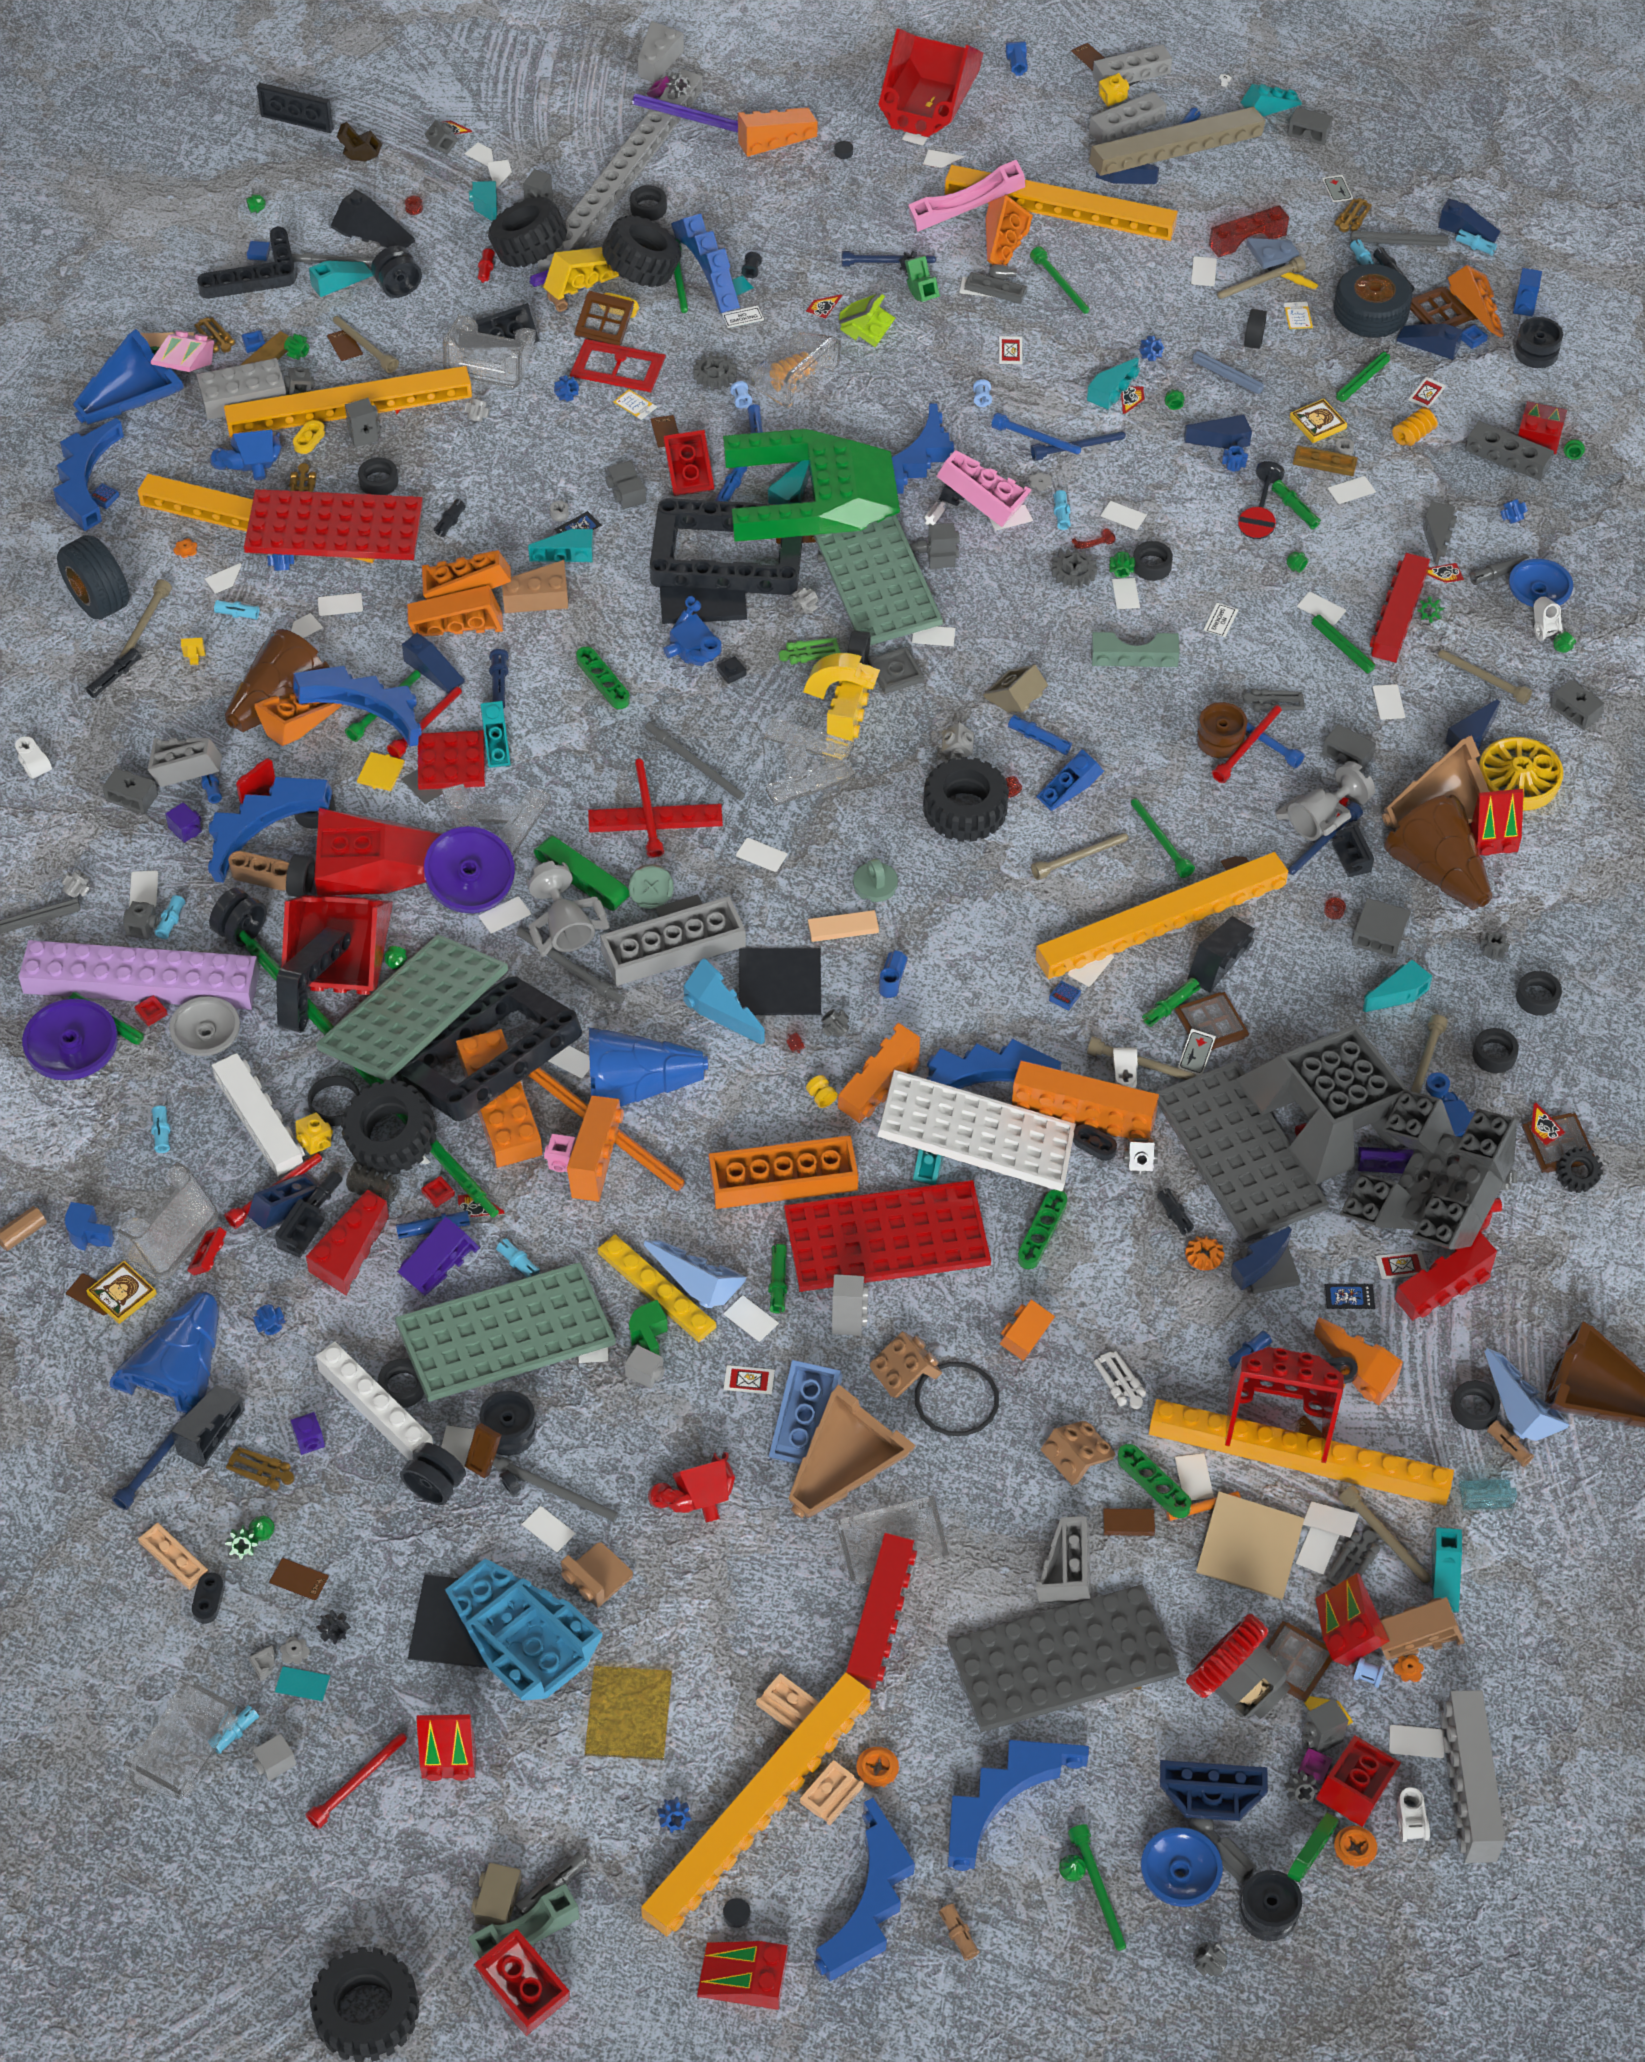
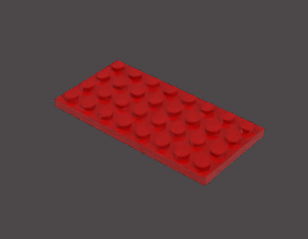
(333, 524)
(887, 1235)

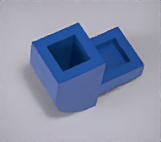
(82, 1227)

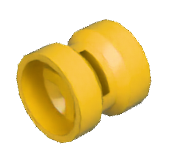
(821, 1090)

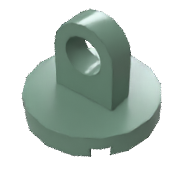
(875, 881)
(650, 886)

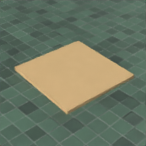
(1250, 1545)

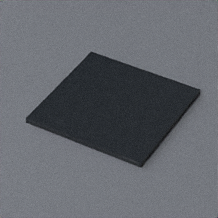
(780, 980)
(438, 1629)

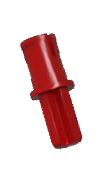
(486, 265)

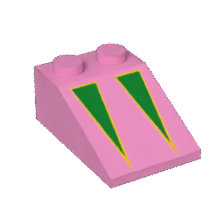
(184, 352)

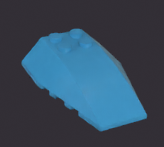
(523, 1631)

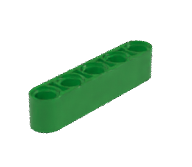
(585, 874)

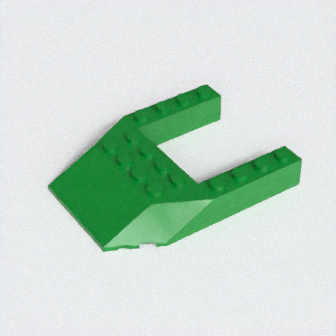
(848, 481)

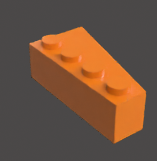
(775, 129)

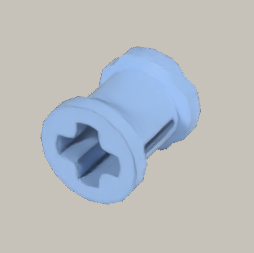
(983, 393)
(741, 394)
(1369, 1672)

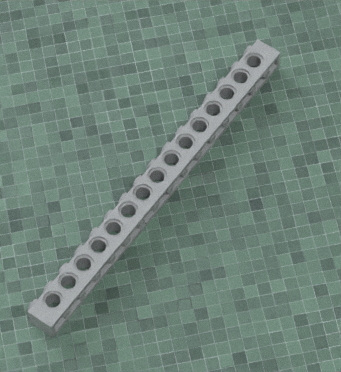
(623, 170)

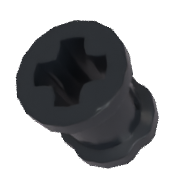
(750, 268)

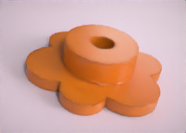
(185, 548)
(1413, 1673)

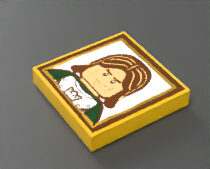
(1318, 420)
(121, 1292)

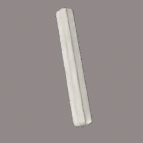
(934, 513)

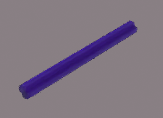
(685, 112)

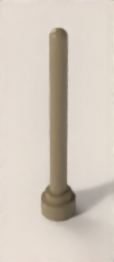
(1296, 265)
(387, 362)
(161, 590)
(1521, 694)
(1041, 869)
(1437, 1025)
(1097, 1047)
(1351, 1498)

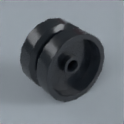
(396, 271)
(1538, 342)
(235, 913)
(513, 1418)
(432, 1473)
(1270, 1905)

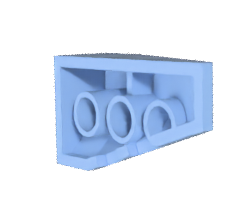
(701, 1281)
(1521, 1402)

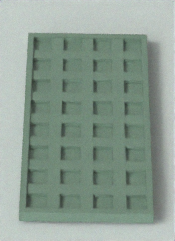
(879, 581)
(412, 1007)
(504, 1331)

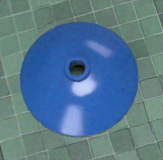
(1540, 579)
(1184, 1852)

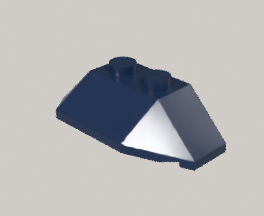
(1213, 1789)

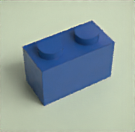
(1527, 292)

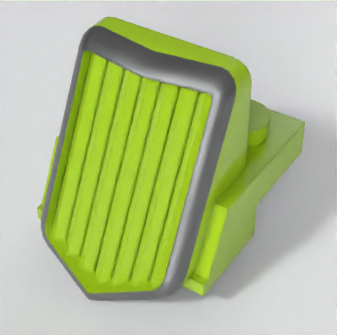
(866, 319)

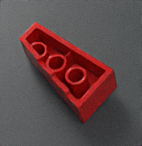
(348, 1242)
(1447, 1278)

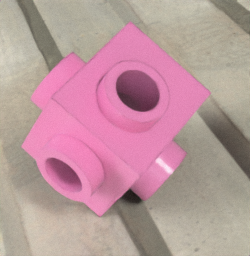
(559, 1152)

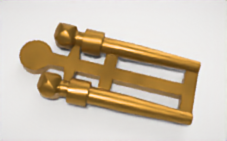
(1344, 227)
(225, 347)
(303, 468)
(286, 1475)

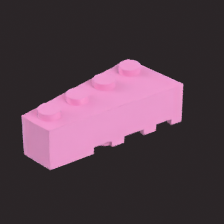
(983, 487)

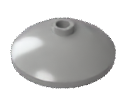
(204, 1017)

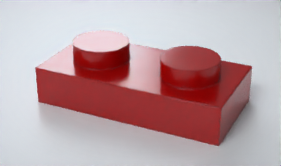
(207, 1250)

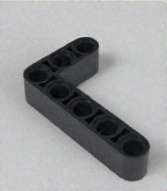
(253, 273)
(302, 971)

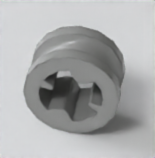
(1342, 444)
(559, 511)

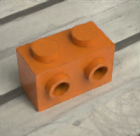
(1026, 1330)

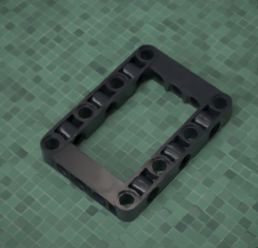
(716, 516)
(556, 1031)

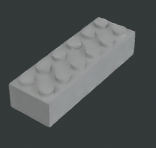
(673, 940)
(1473, 1777)

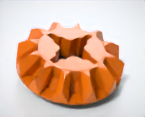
(1201, 1261)
(870, 1758)
(1357, 1835)

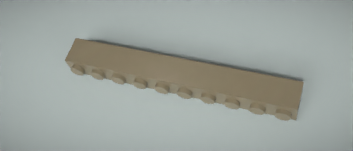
(1176, 141)

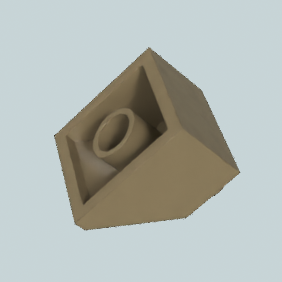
(1017, 689)

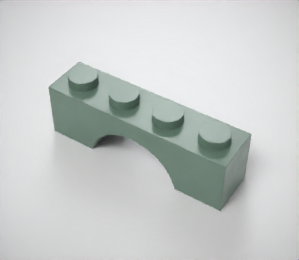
(1110, 651)
(548, 1916)

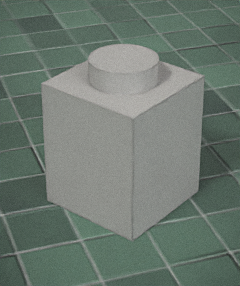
(644, 1367)
(273, 1758)

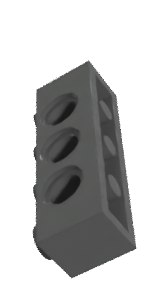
(1509, 450)

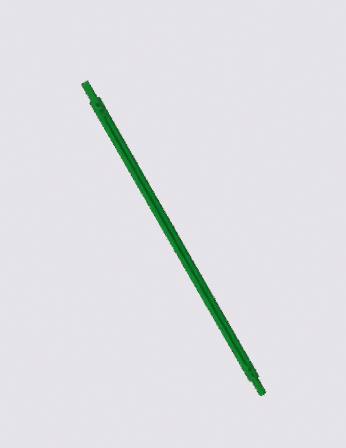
(324, 1025)

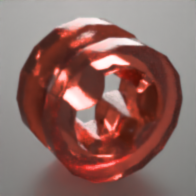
(417, 208)
(1014, 786)
(1340, 906)

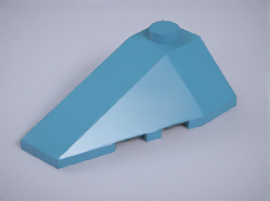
(714, 1001)

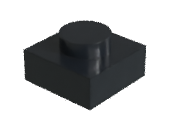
(731, 670)

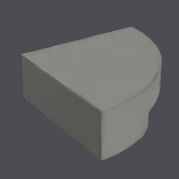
(263, 1662)

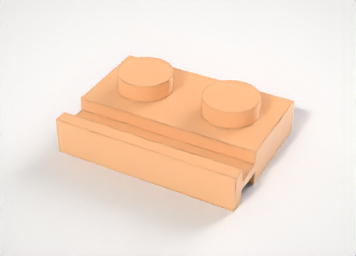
(786, 1702)
(831, 1792)

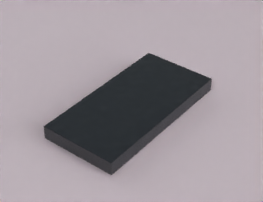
(295, 107)
(715, 603)

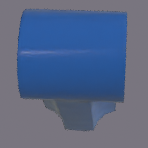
(1016, 54)
(892, 974)

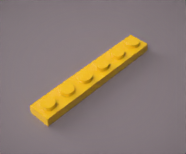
(657, 1287)

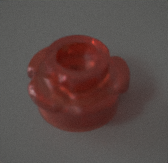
(795, 1042)

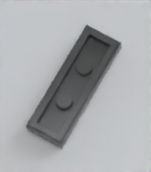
(995, 287)

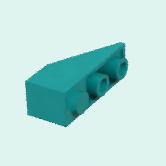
(1269, 99)
(336, 275)
(1109, 384)
(790, 486)
(570, 546)
(495, 734)
(1401, 988)
(1447, 1565)

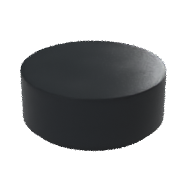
(843, 149)
(509, 1482)
(736, 1912)

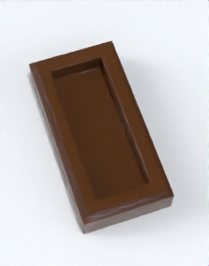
(482, 1450)
(1128, 1522)

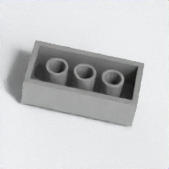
(239, 385)

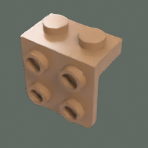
(903, 1363)
(1075, 1449)
(596, 1574)

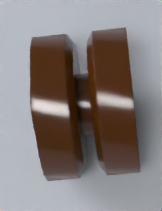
(1221, 729)

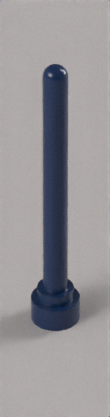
(849, 258)
(1040, 451)
(1355, 811)
(124, 1497)

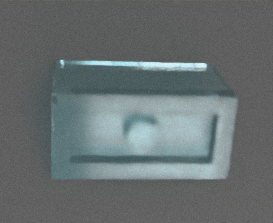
(1487, 1495)

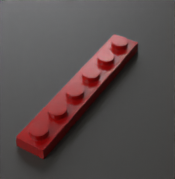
(664, 817)

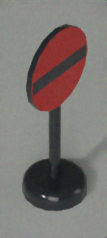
(1258, 521)

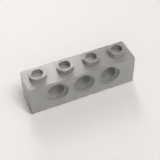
(1135, 65)
(1127, 118)

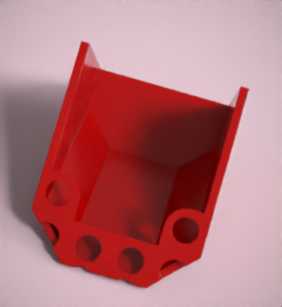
(926, 70)
(365, 920)
(1288, 1369)

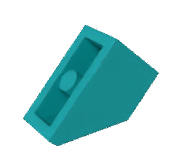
(484, 198)
(928, 1167)

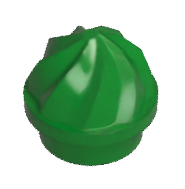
(255, 203)
(1174, 399)
(1574, 449)
(1297, 561)
(1564, 642)
(395, 957)
(263, 1527)
(1072, 1868)

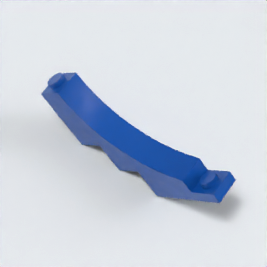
(1027, 1766)
(861, 1936)

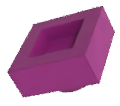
(658, 87)
(1316, 1765)

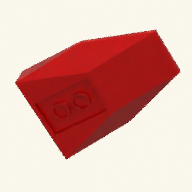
(368, 854)

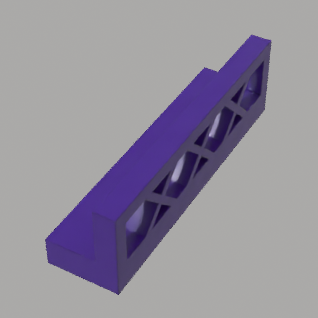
(1383, 1159)

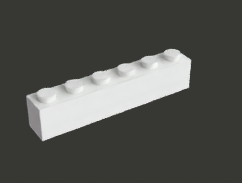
(258, 1115)
(371, 1400)

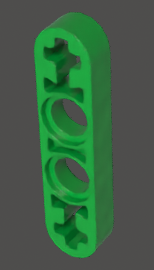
(603, 677)
(1043, 1229)
(1157, 1478)
(1313, 1847)

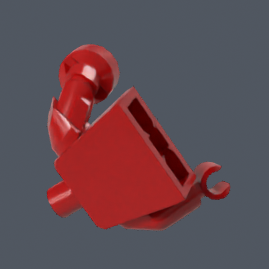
(698, 1489)

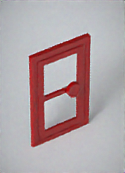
(621, 354)

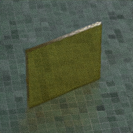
(628, 1713)

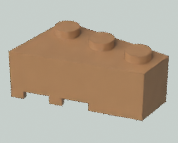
(537, 590)
(1420, 1628)

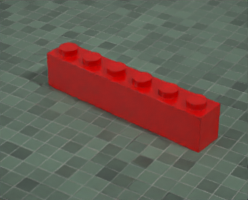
(1400, 607)
(880, 1610)

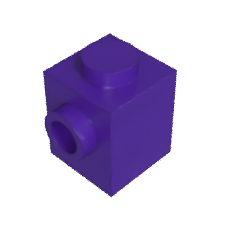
(184, 822)
(307, 1433)

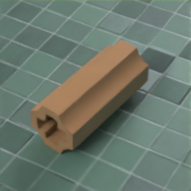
(21, 1228)

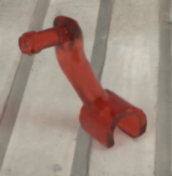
(1107, 537)

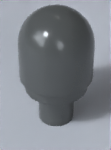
(1001, 271)

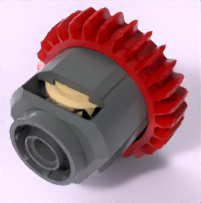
(1242, 1671)

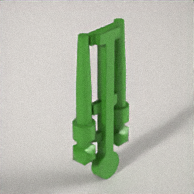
(809, 654)

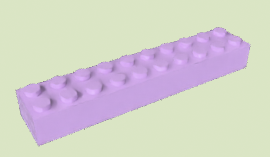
(137, 973)

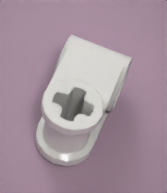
(1547, 622)
(31, 757)
(1125, 1066)
(1412, 1820)

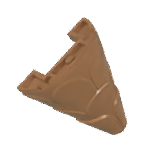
(1452, 775)
(844, 1454)

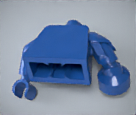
(250, 452)
(692, 638)
(1457, 1111)

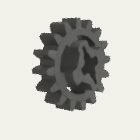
(715, 371)
(1064, 566)

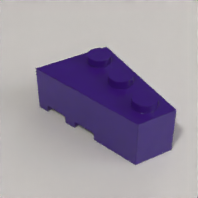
(436, 1256)

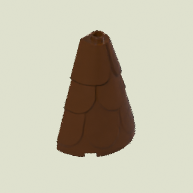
(271, 676)
(1443, 850)
(1597, 1381)

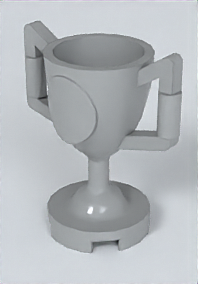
(1317, 810)
(566, 920)

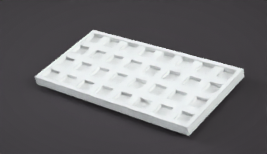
(977, 1130)

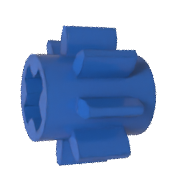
(1151, 348)
(566, 388)
(1235, 458)
(1513, 511)
(280, 561)
(269, 1319)
(675, 1821)

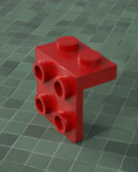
(257, 780)

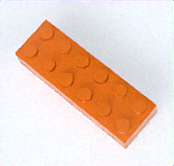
(1085, 1100)
(507, 1118)
(783, 1172)

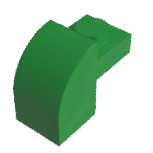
(919, 281)
(646, 1324)

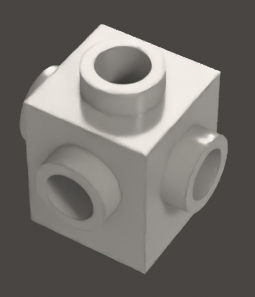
(957, 741)

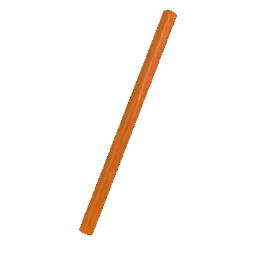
(623, 1140)

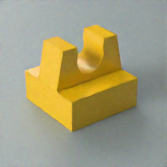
(193, 649)

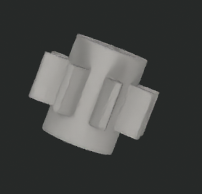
(476, 410)
(804, 601)
(76, 884)

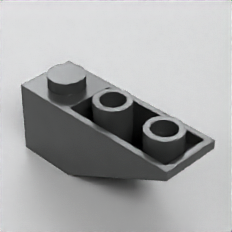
(1437, 528)

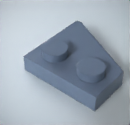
(1271, 251)

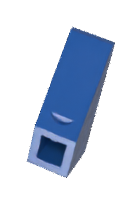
(1070, 781)

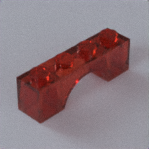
(1228, 236)

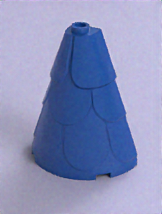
(125, 382)
(640, 1067)
(176, 1356)

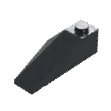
(365, 219)
(509, 322)

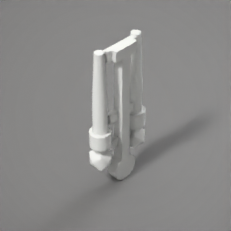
(1135, 1401)

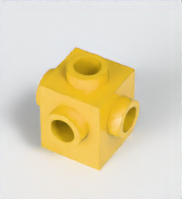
(1113, 89)
(313, 1133)

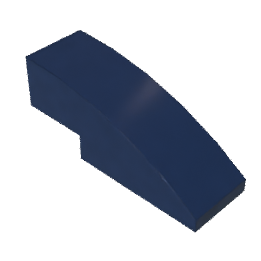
(1260, 1258)

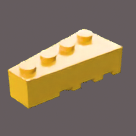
(576, 270)
(847, 710)

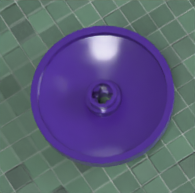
(473, 852)
(70, 1039)

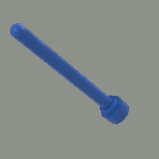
(1001, 422)
(1293, 757)

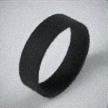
(327, 1082)

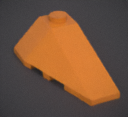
(1005, 229)
(1476, 294)
(288, 720)
(1376, 1366)

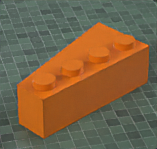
(465, 574)
(456, 613)
(871, 1087)
(594, 1148)

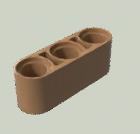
(258, 870)

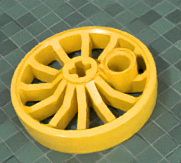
(1523, 771)

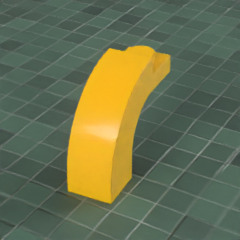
(839, 668)

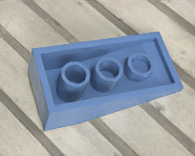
(802, 1409)

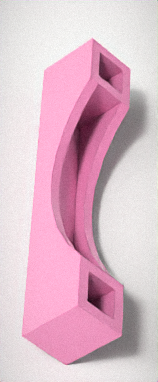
(934, 210)

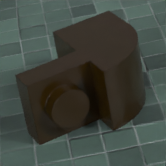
(358, 147)

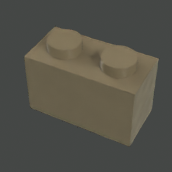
(497, 1895)

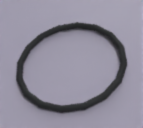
(958, 1433)

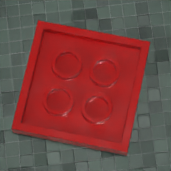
(451, 759)

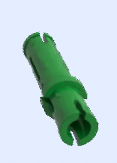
(1290, 499)
(1165, 1006)
(778, 1286)

